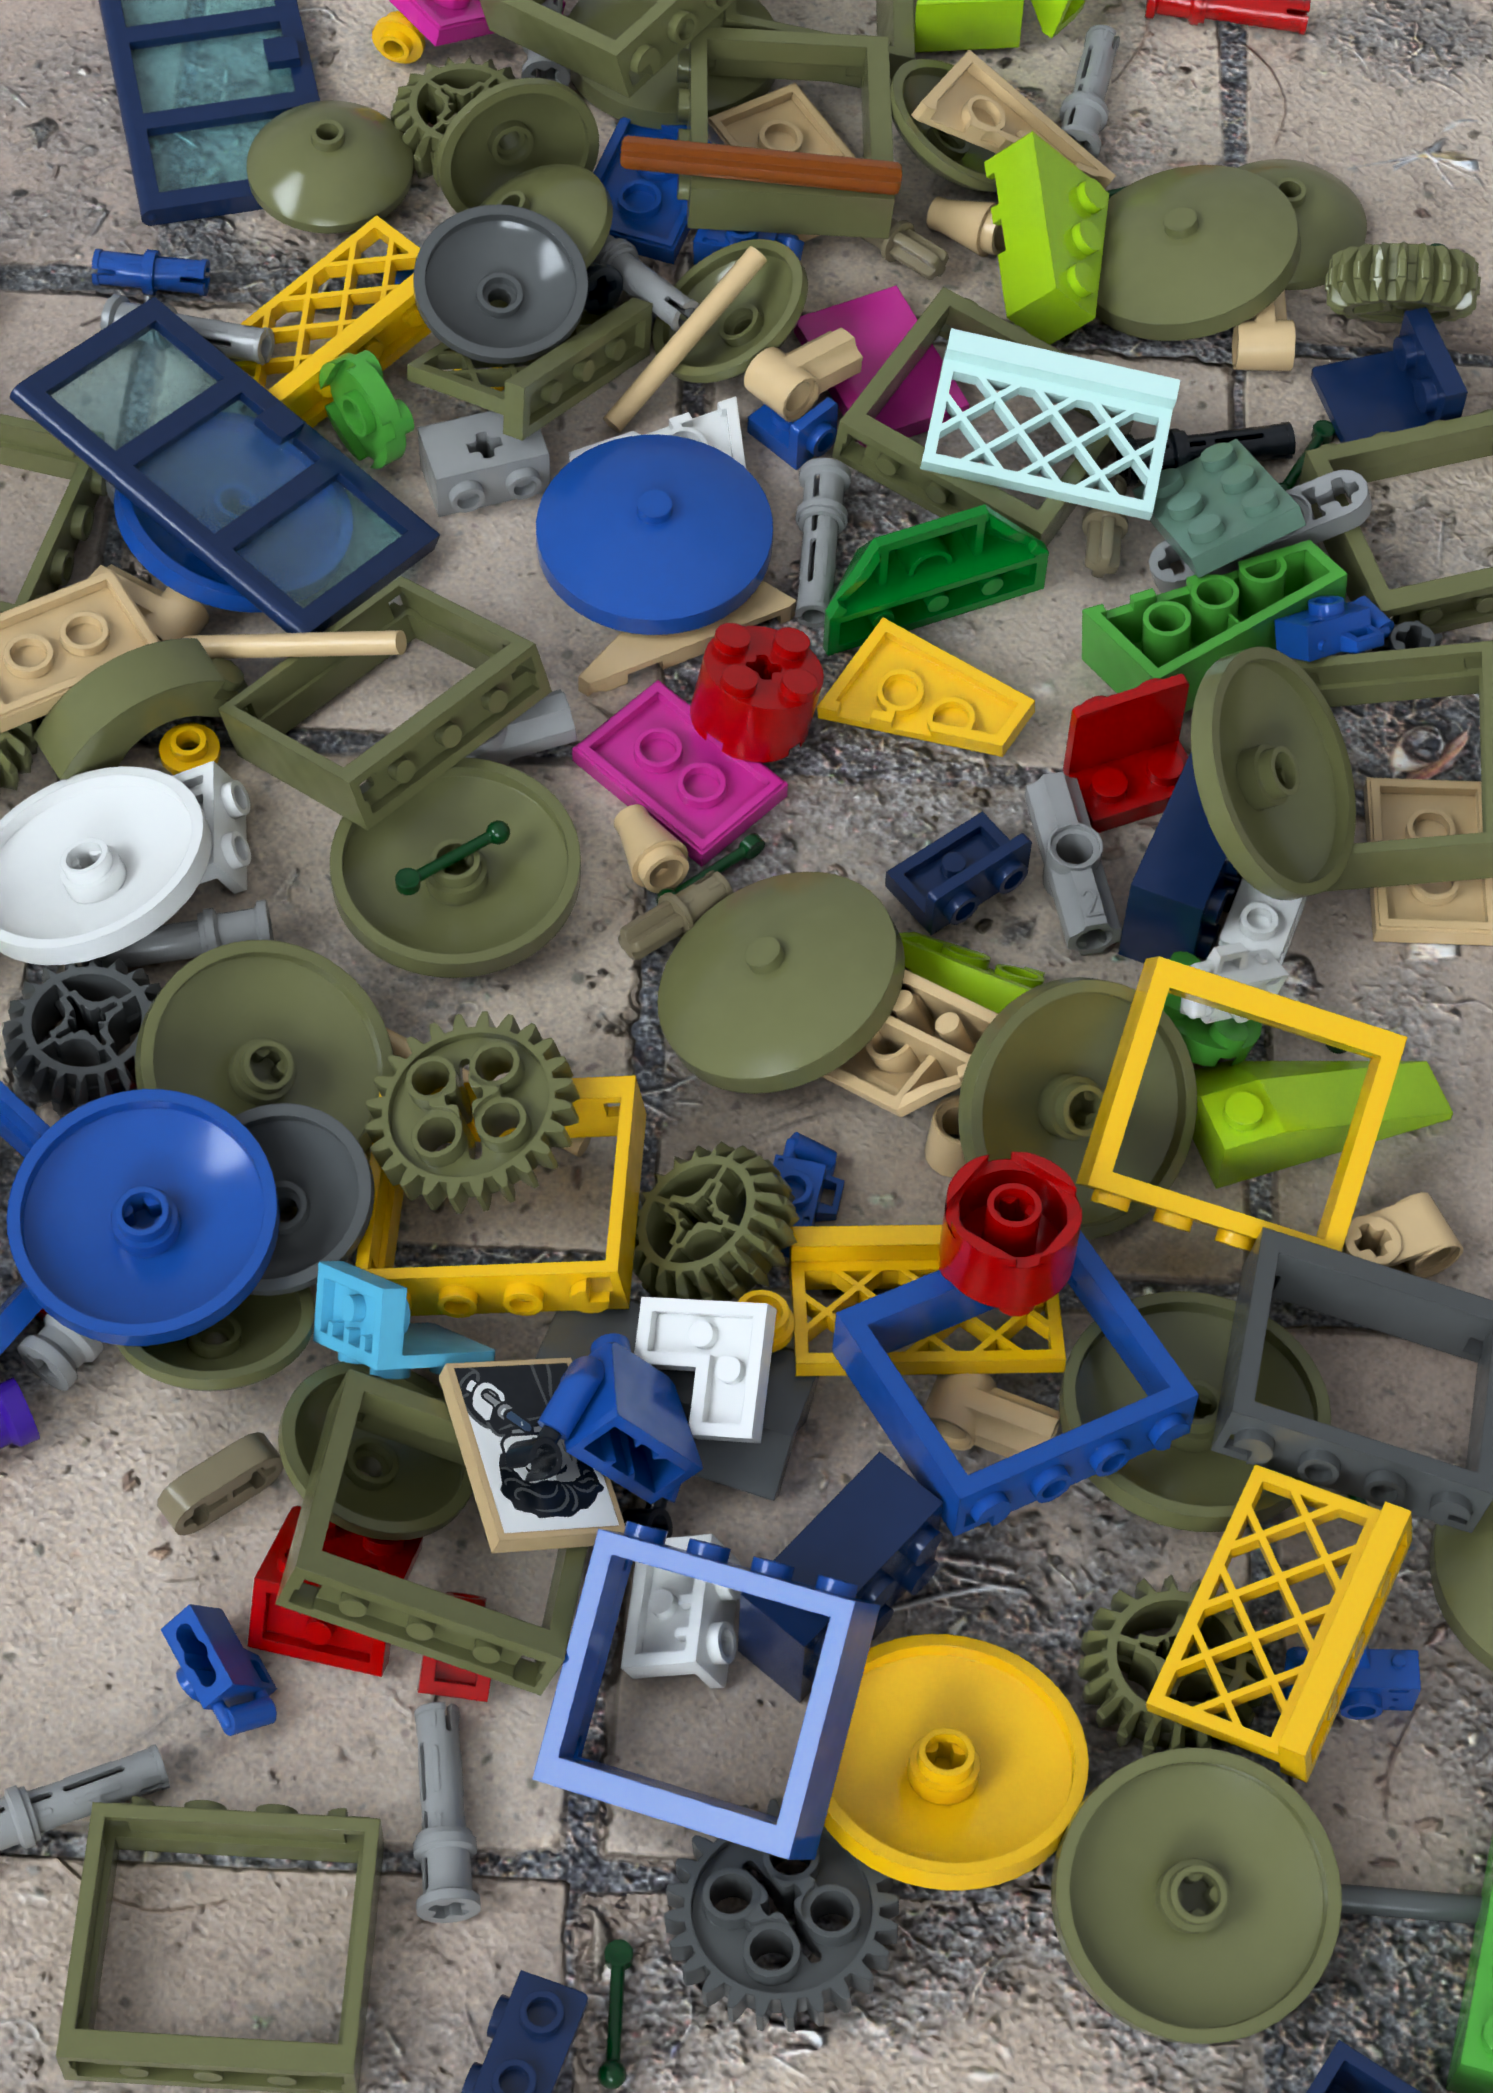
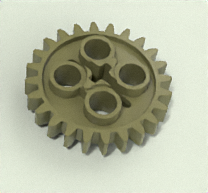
(413, 1124)

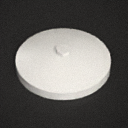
(98, 863)

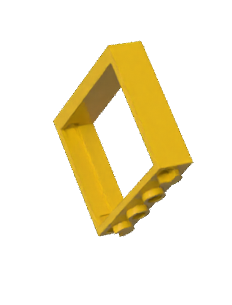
(1179, 1210)
(529, 1286)

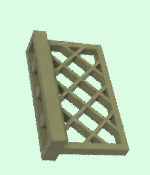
(550, 382)

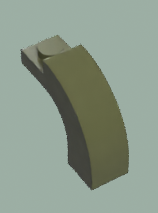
(130, 698)

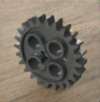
(726, 1946)

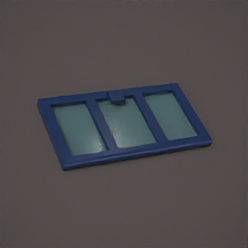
(196, 93)
(226, 469)

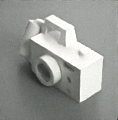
(1235, 962)

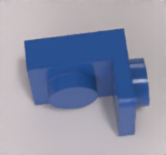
(796, 440)

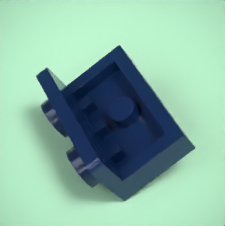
(959, 873)
(530, 2038)

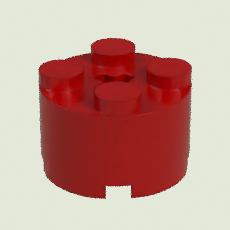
(757, 691)
(1010, 1231)

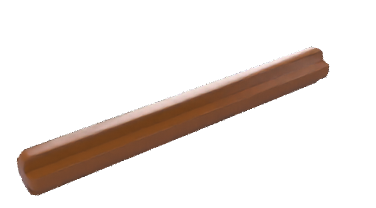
(761, 165)

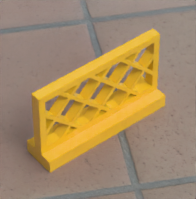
(384, 329)
(885, 1258)
(1338, 1644)

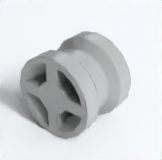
(58, 1353)

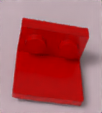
(1128, 751)
(309, 1638)

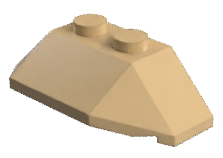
(917, 1050)

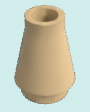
(967, 224)
(652, 852)

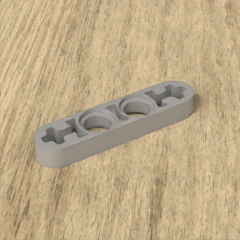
(1333, 522)

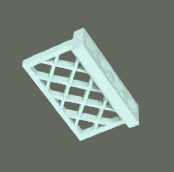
(1048, 379)

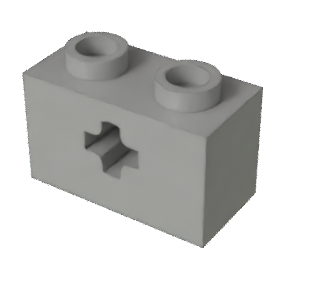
(477, 466)

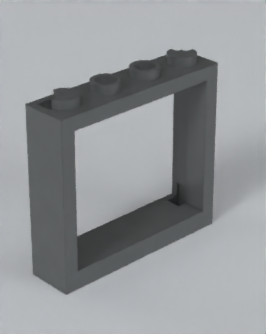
(1331, 1456)

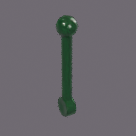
(1322, 434)
(749, 848)
(409, 880)
(618, 1958)

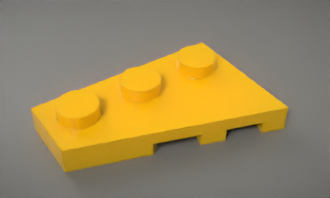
(925, 694)

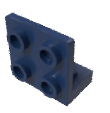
(1393, 387)

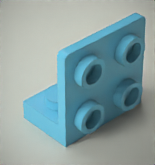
(371, 1326)

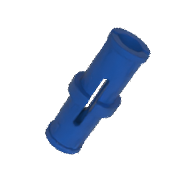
(151, 272)

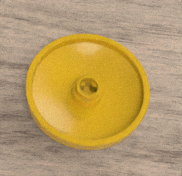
(956, 1764)

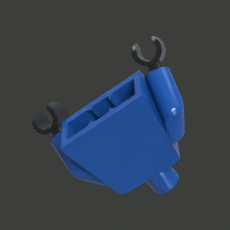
(621, 1423)

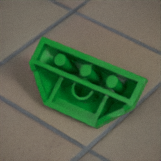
(933, 575)

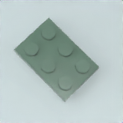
(1221, 507)

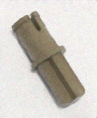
(911, 250)
(1104, 535)
(672, 915)

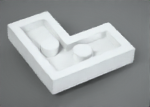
(728, 1351)

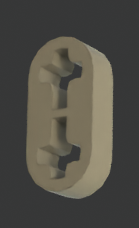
(220, 1483)

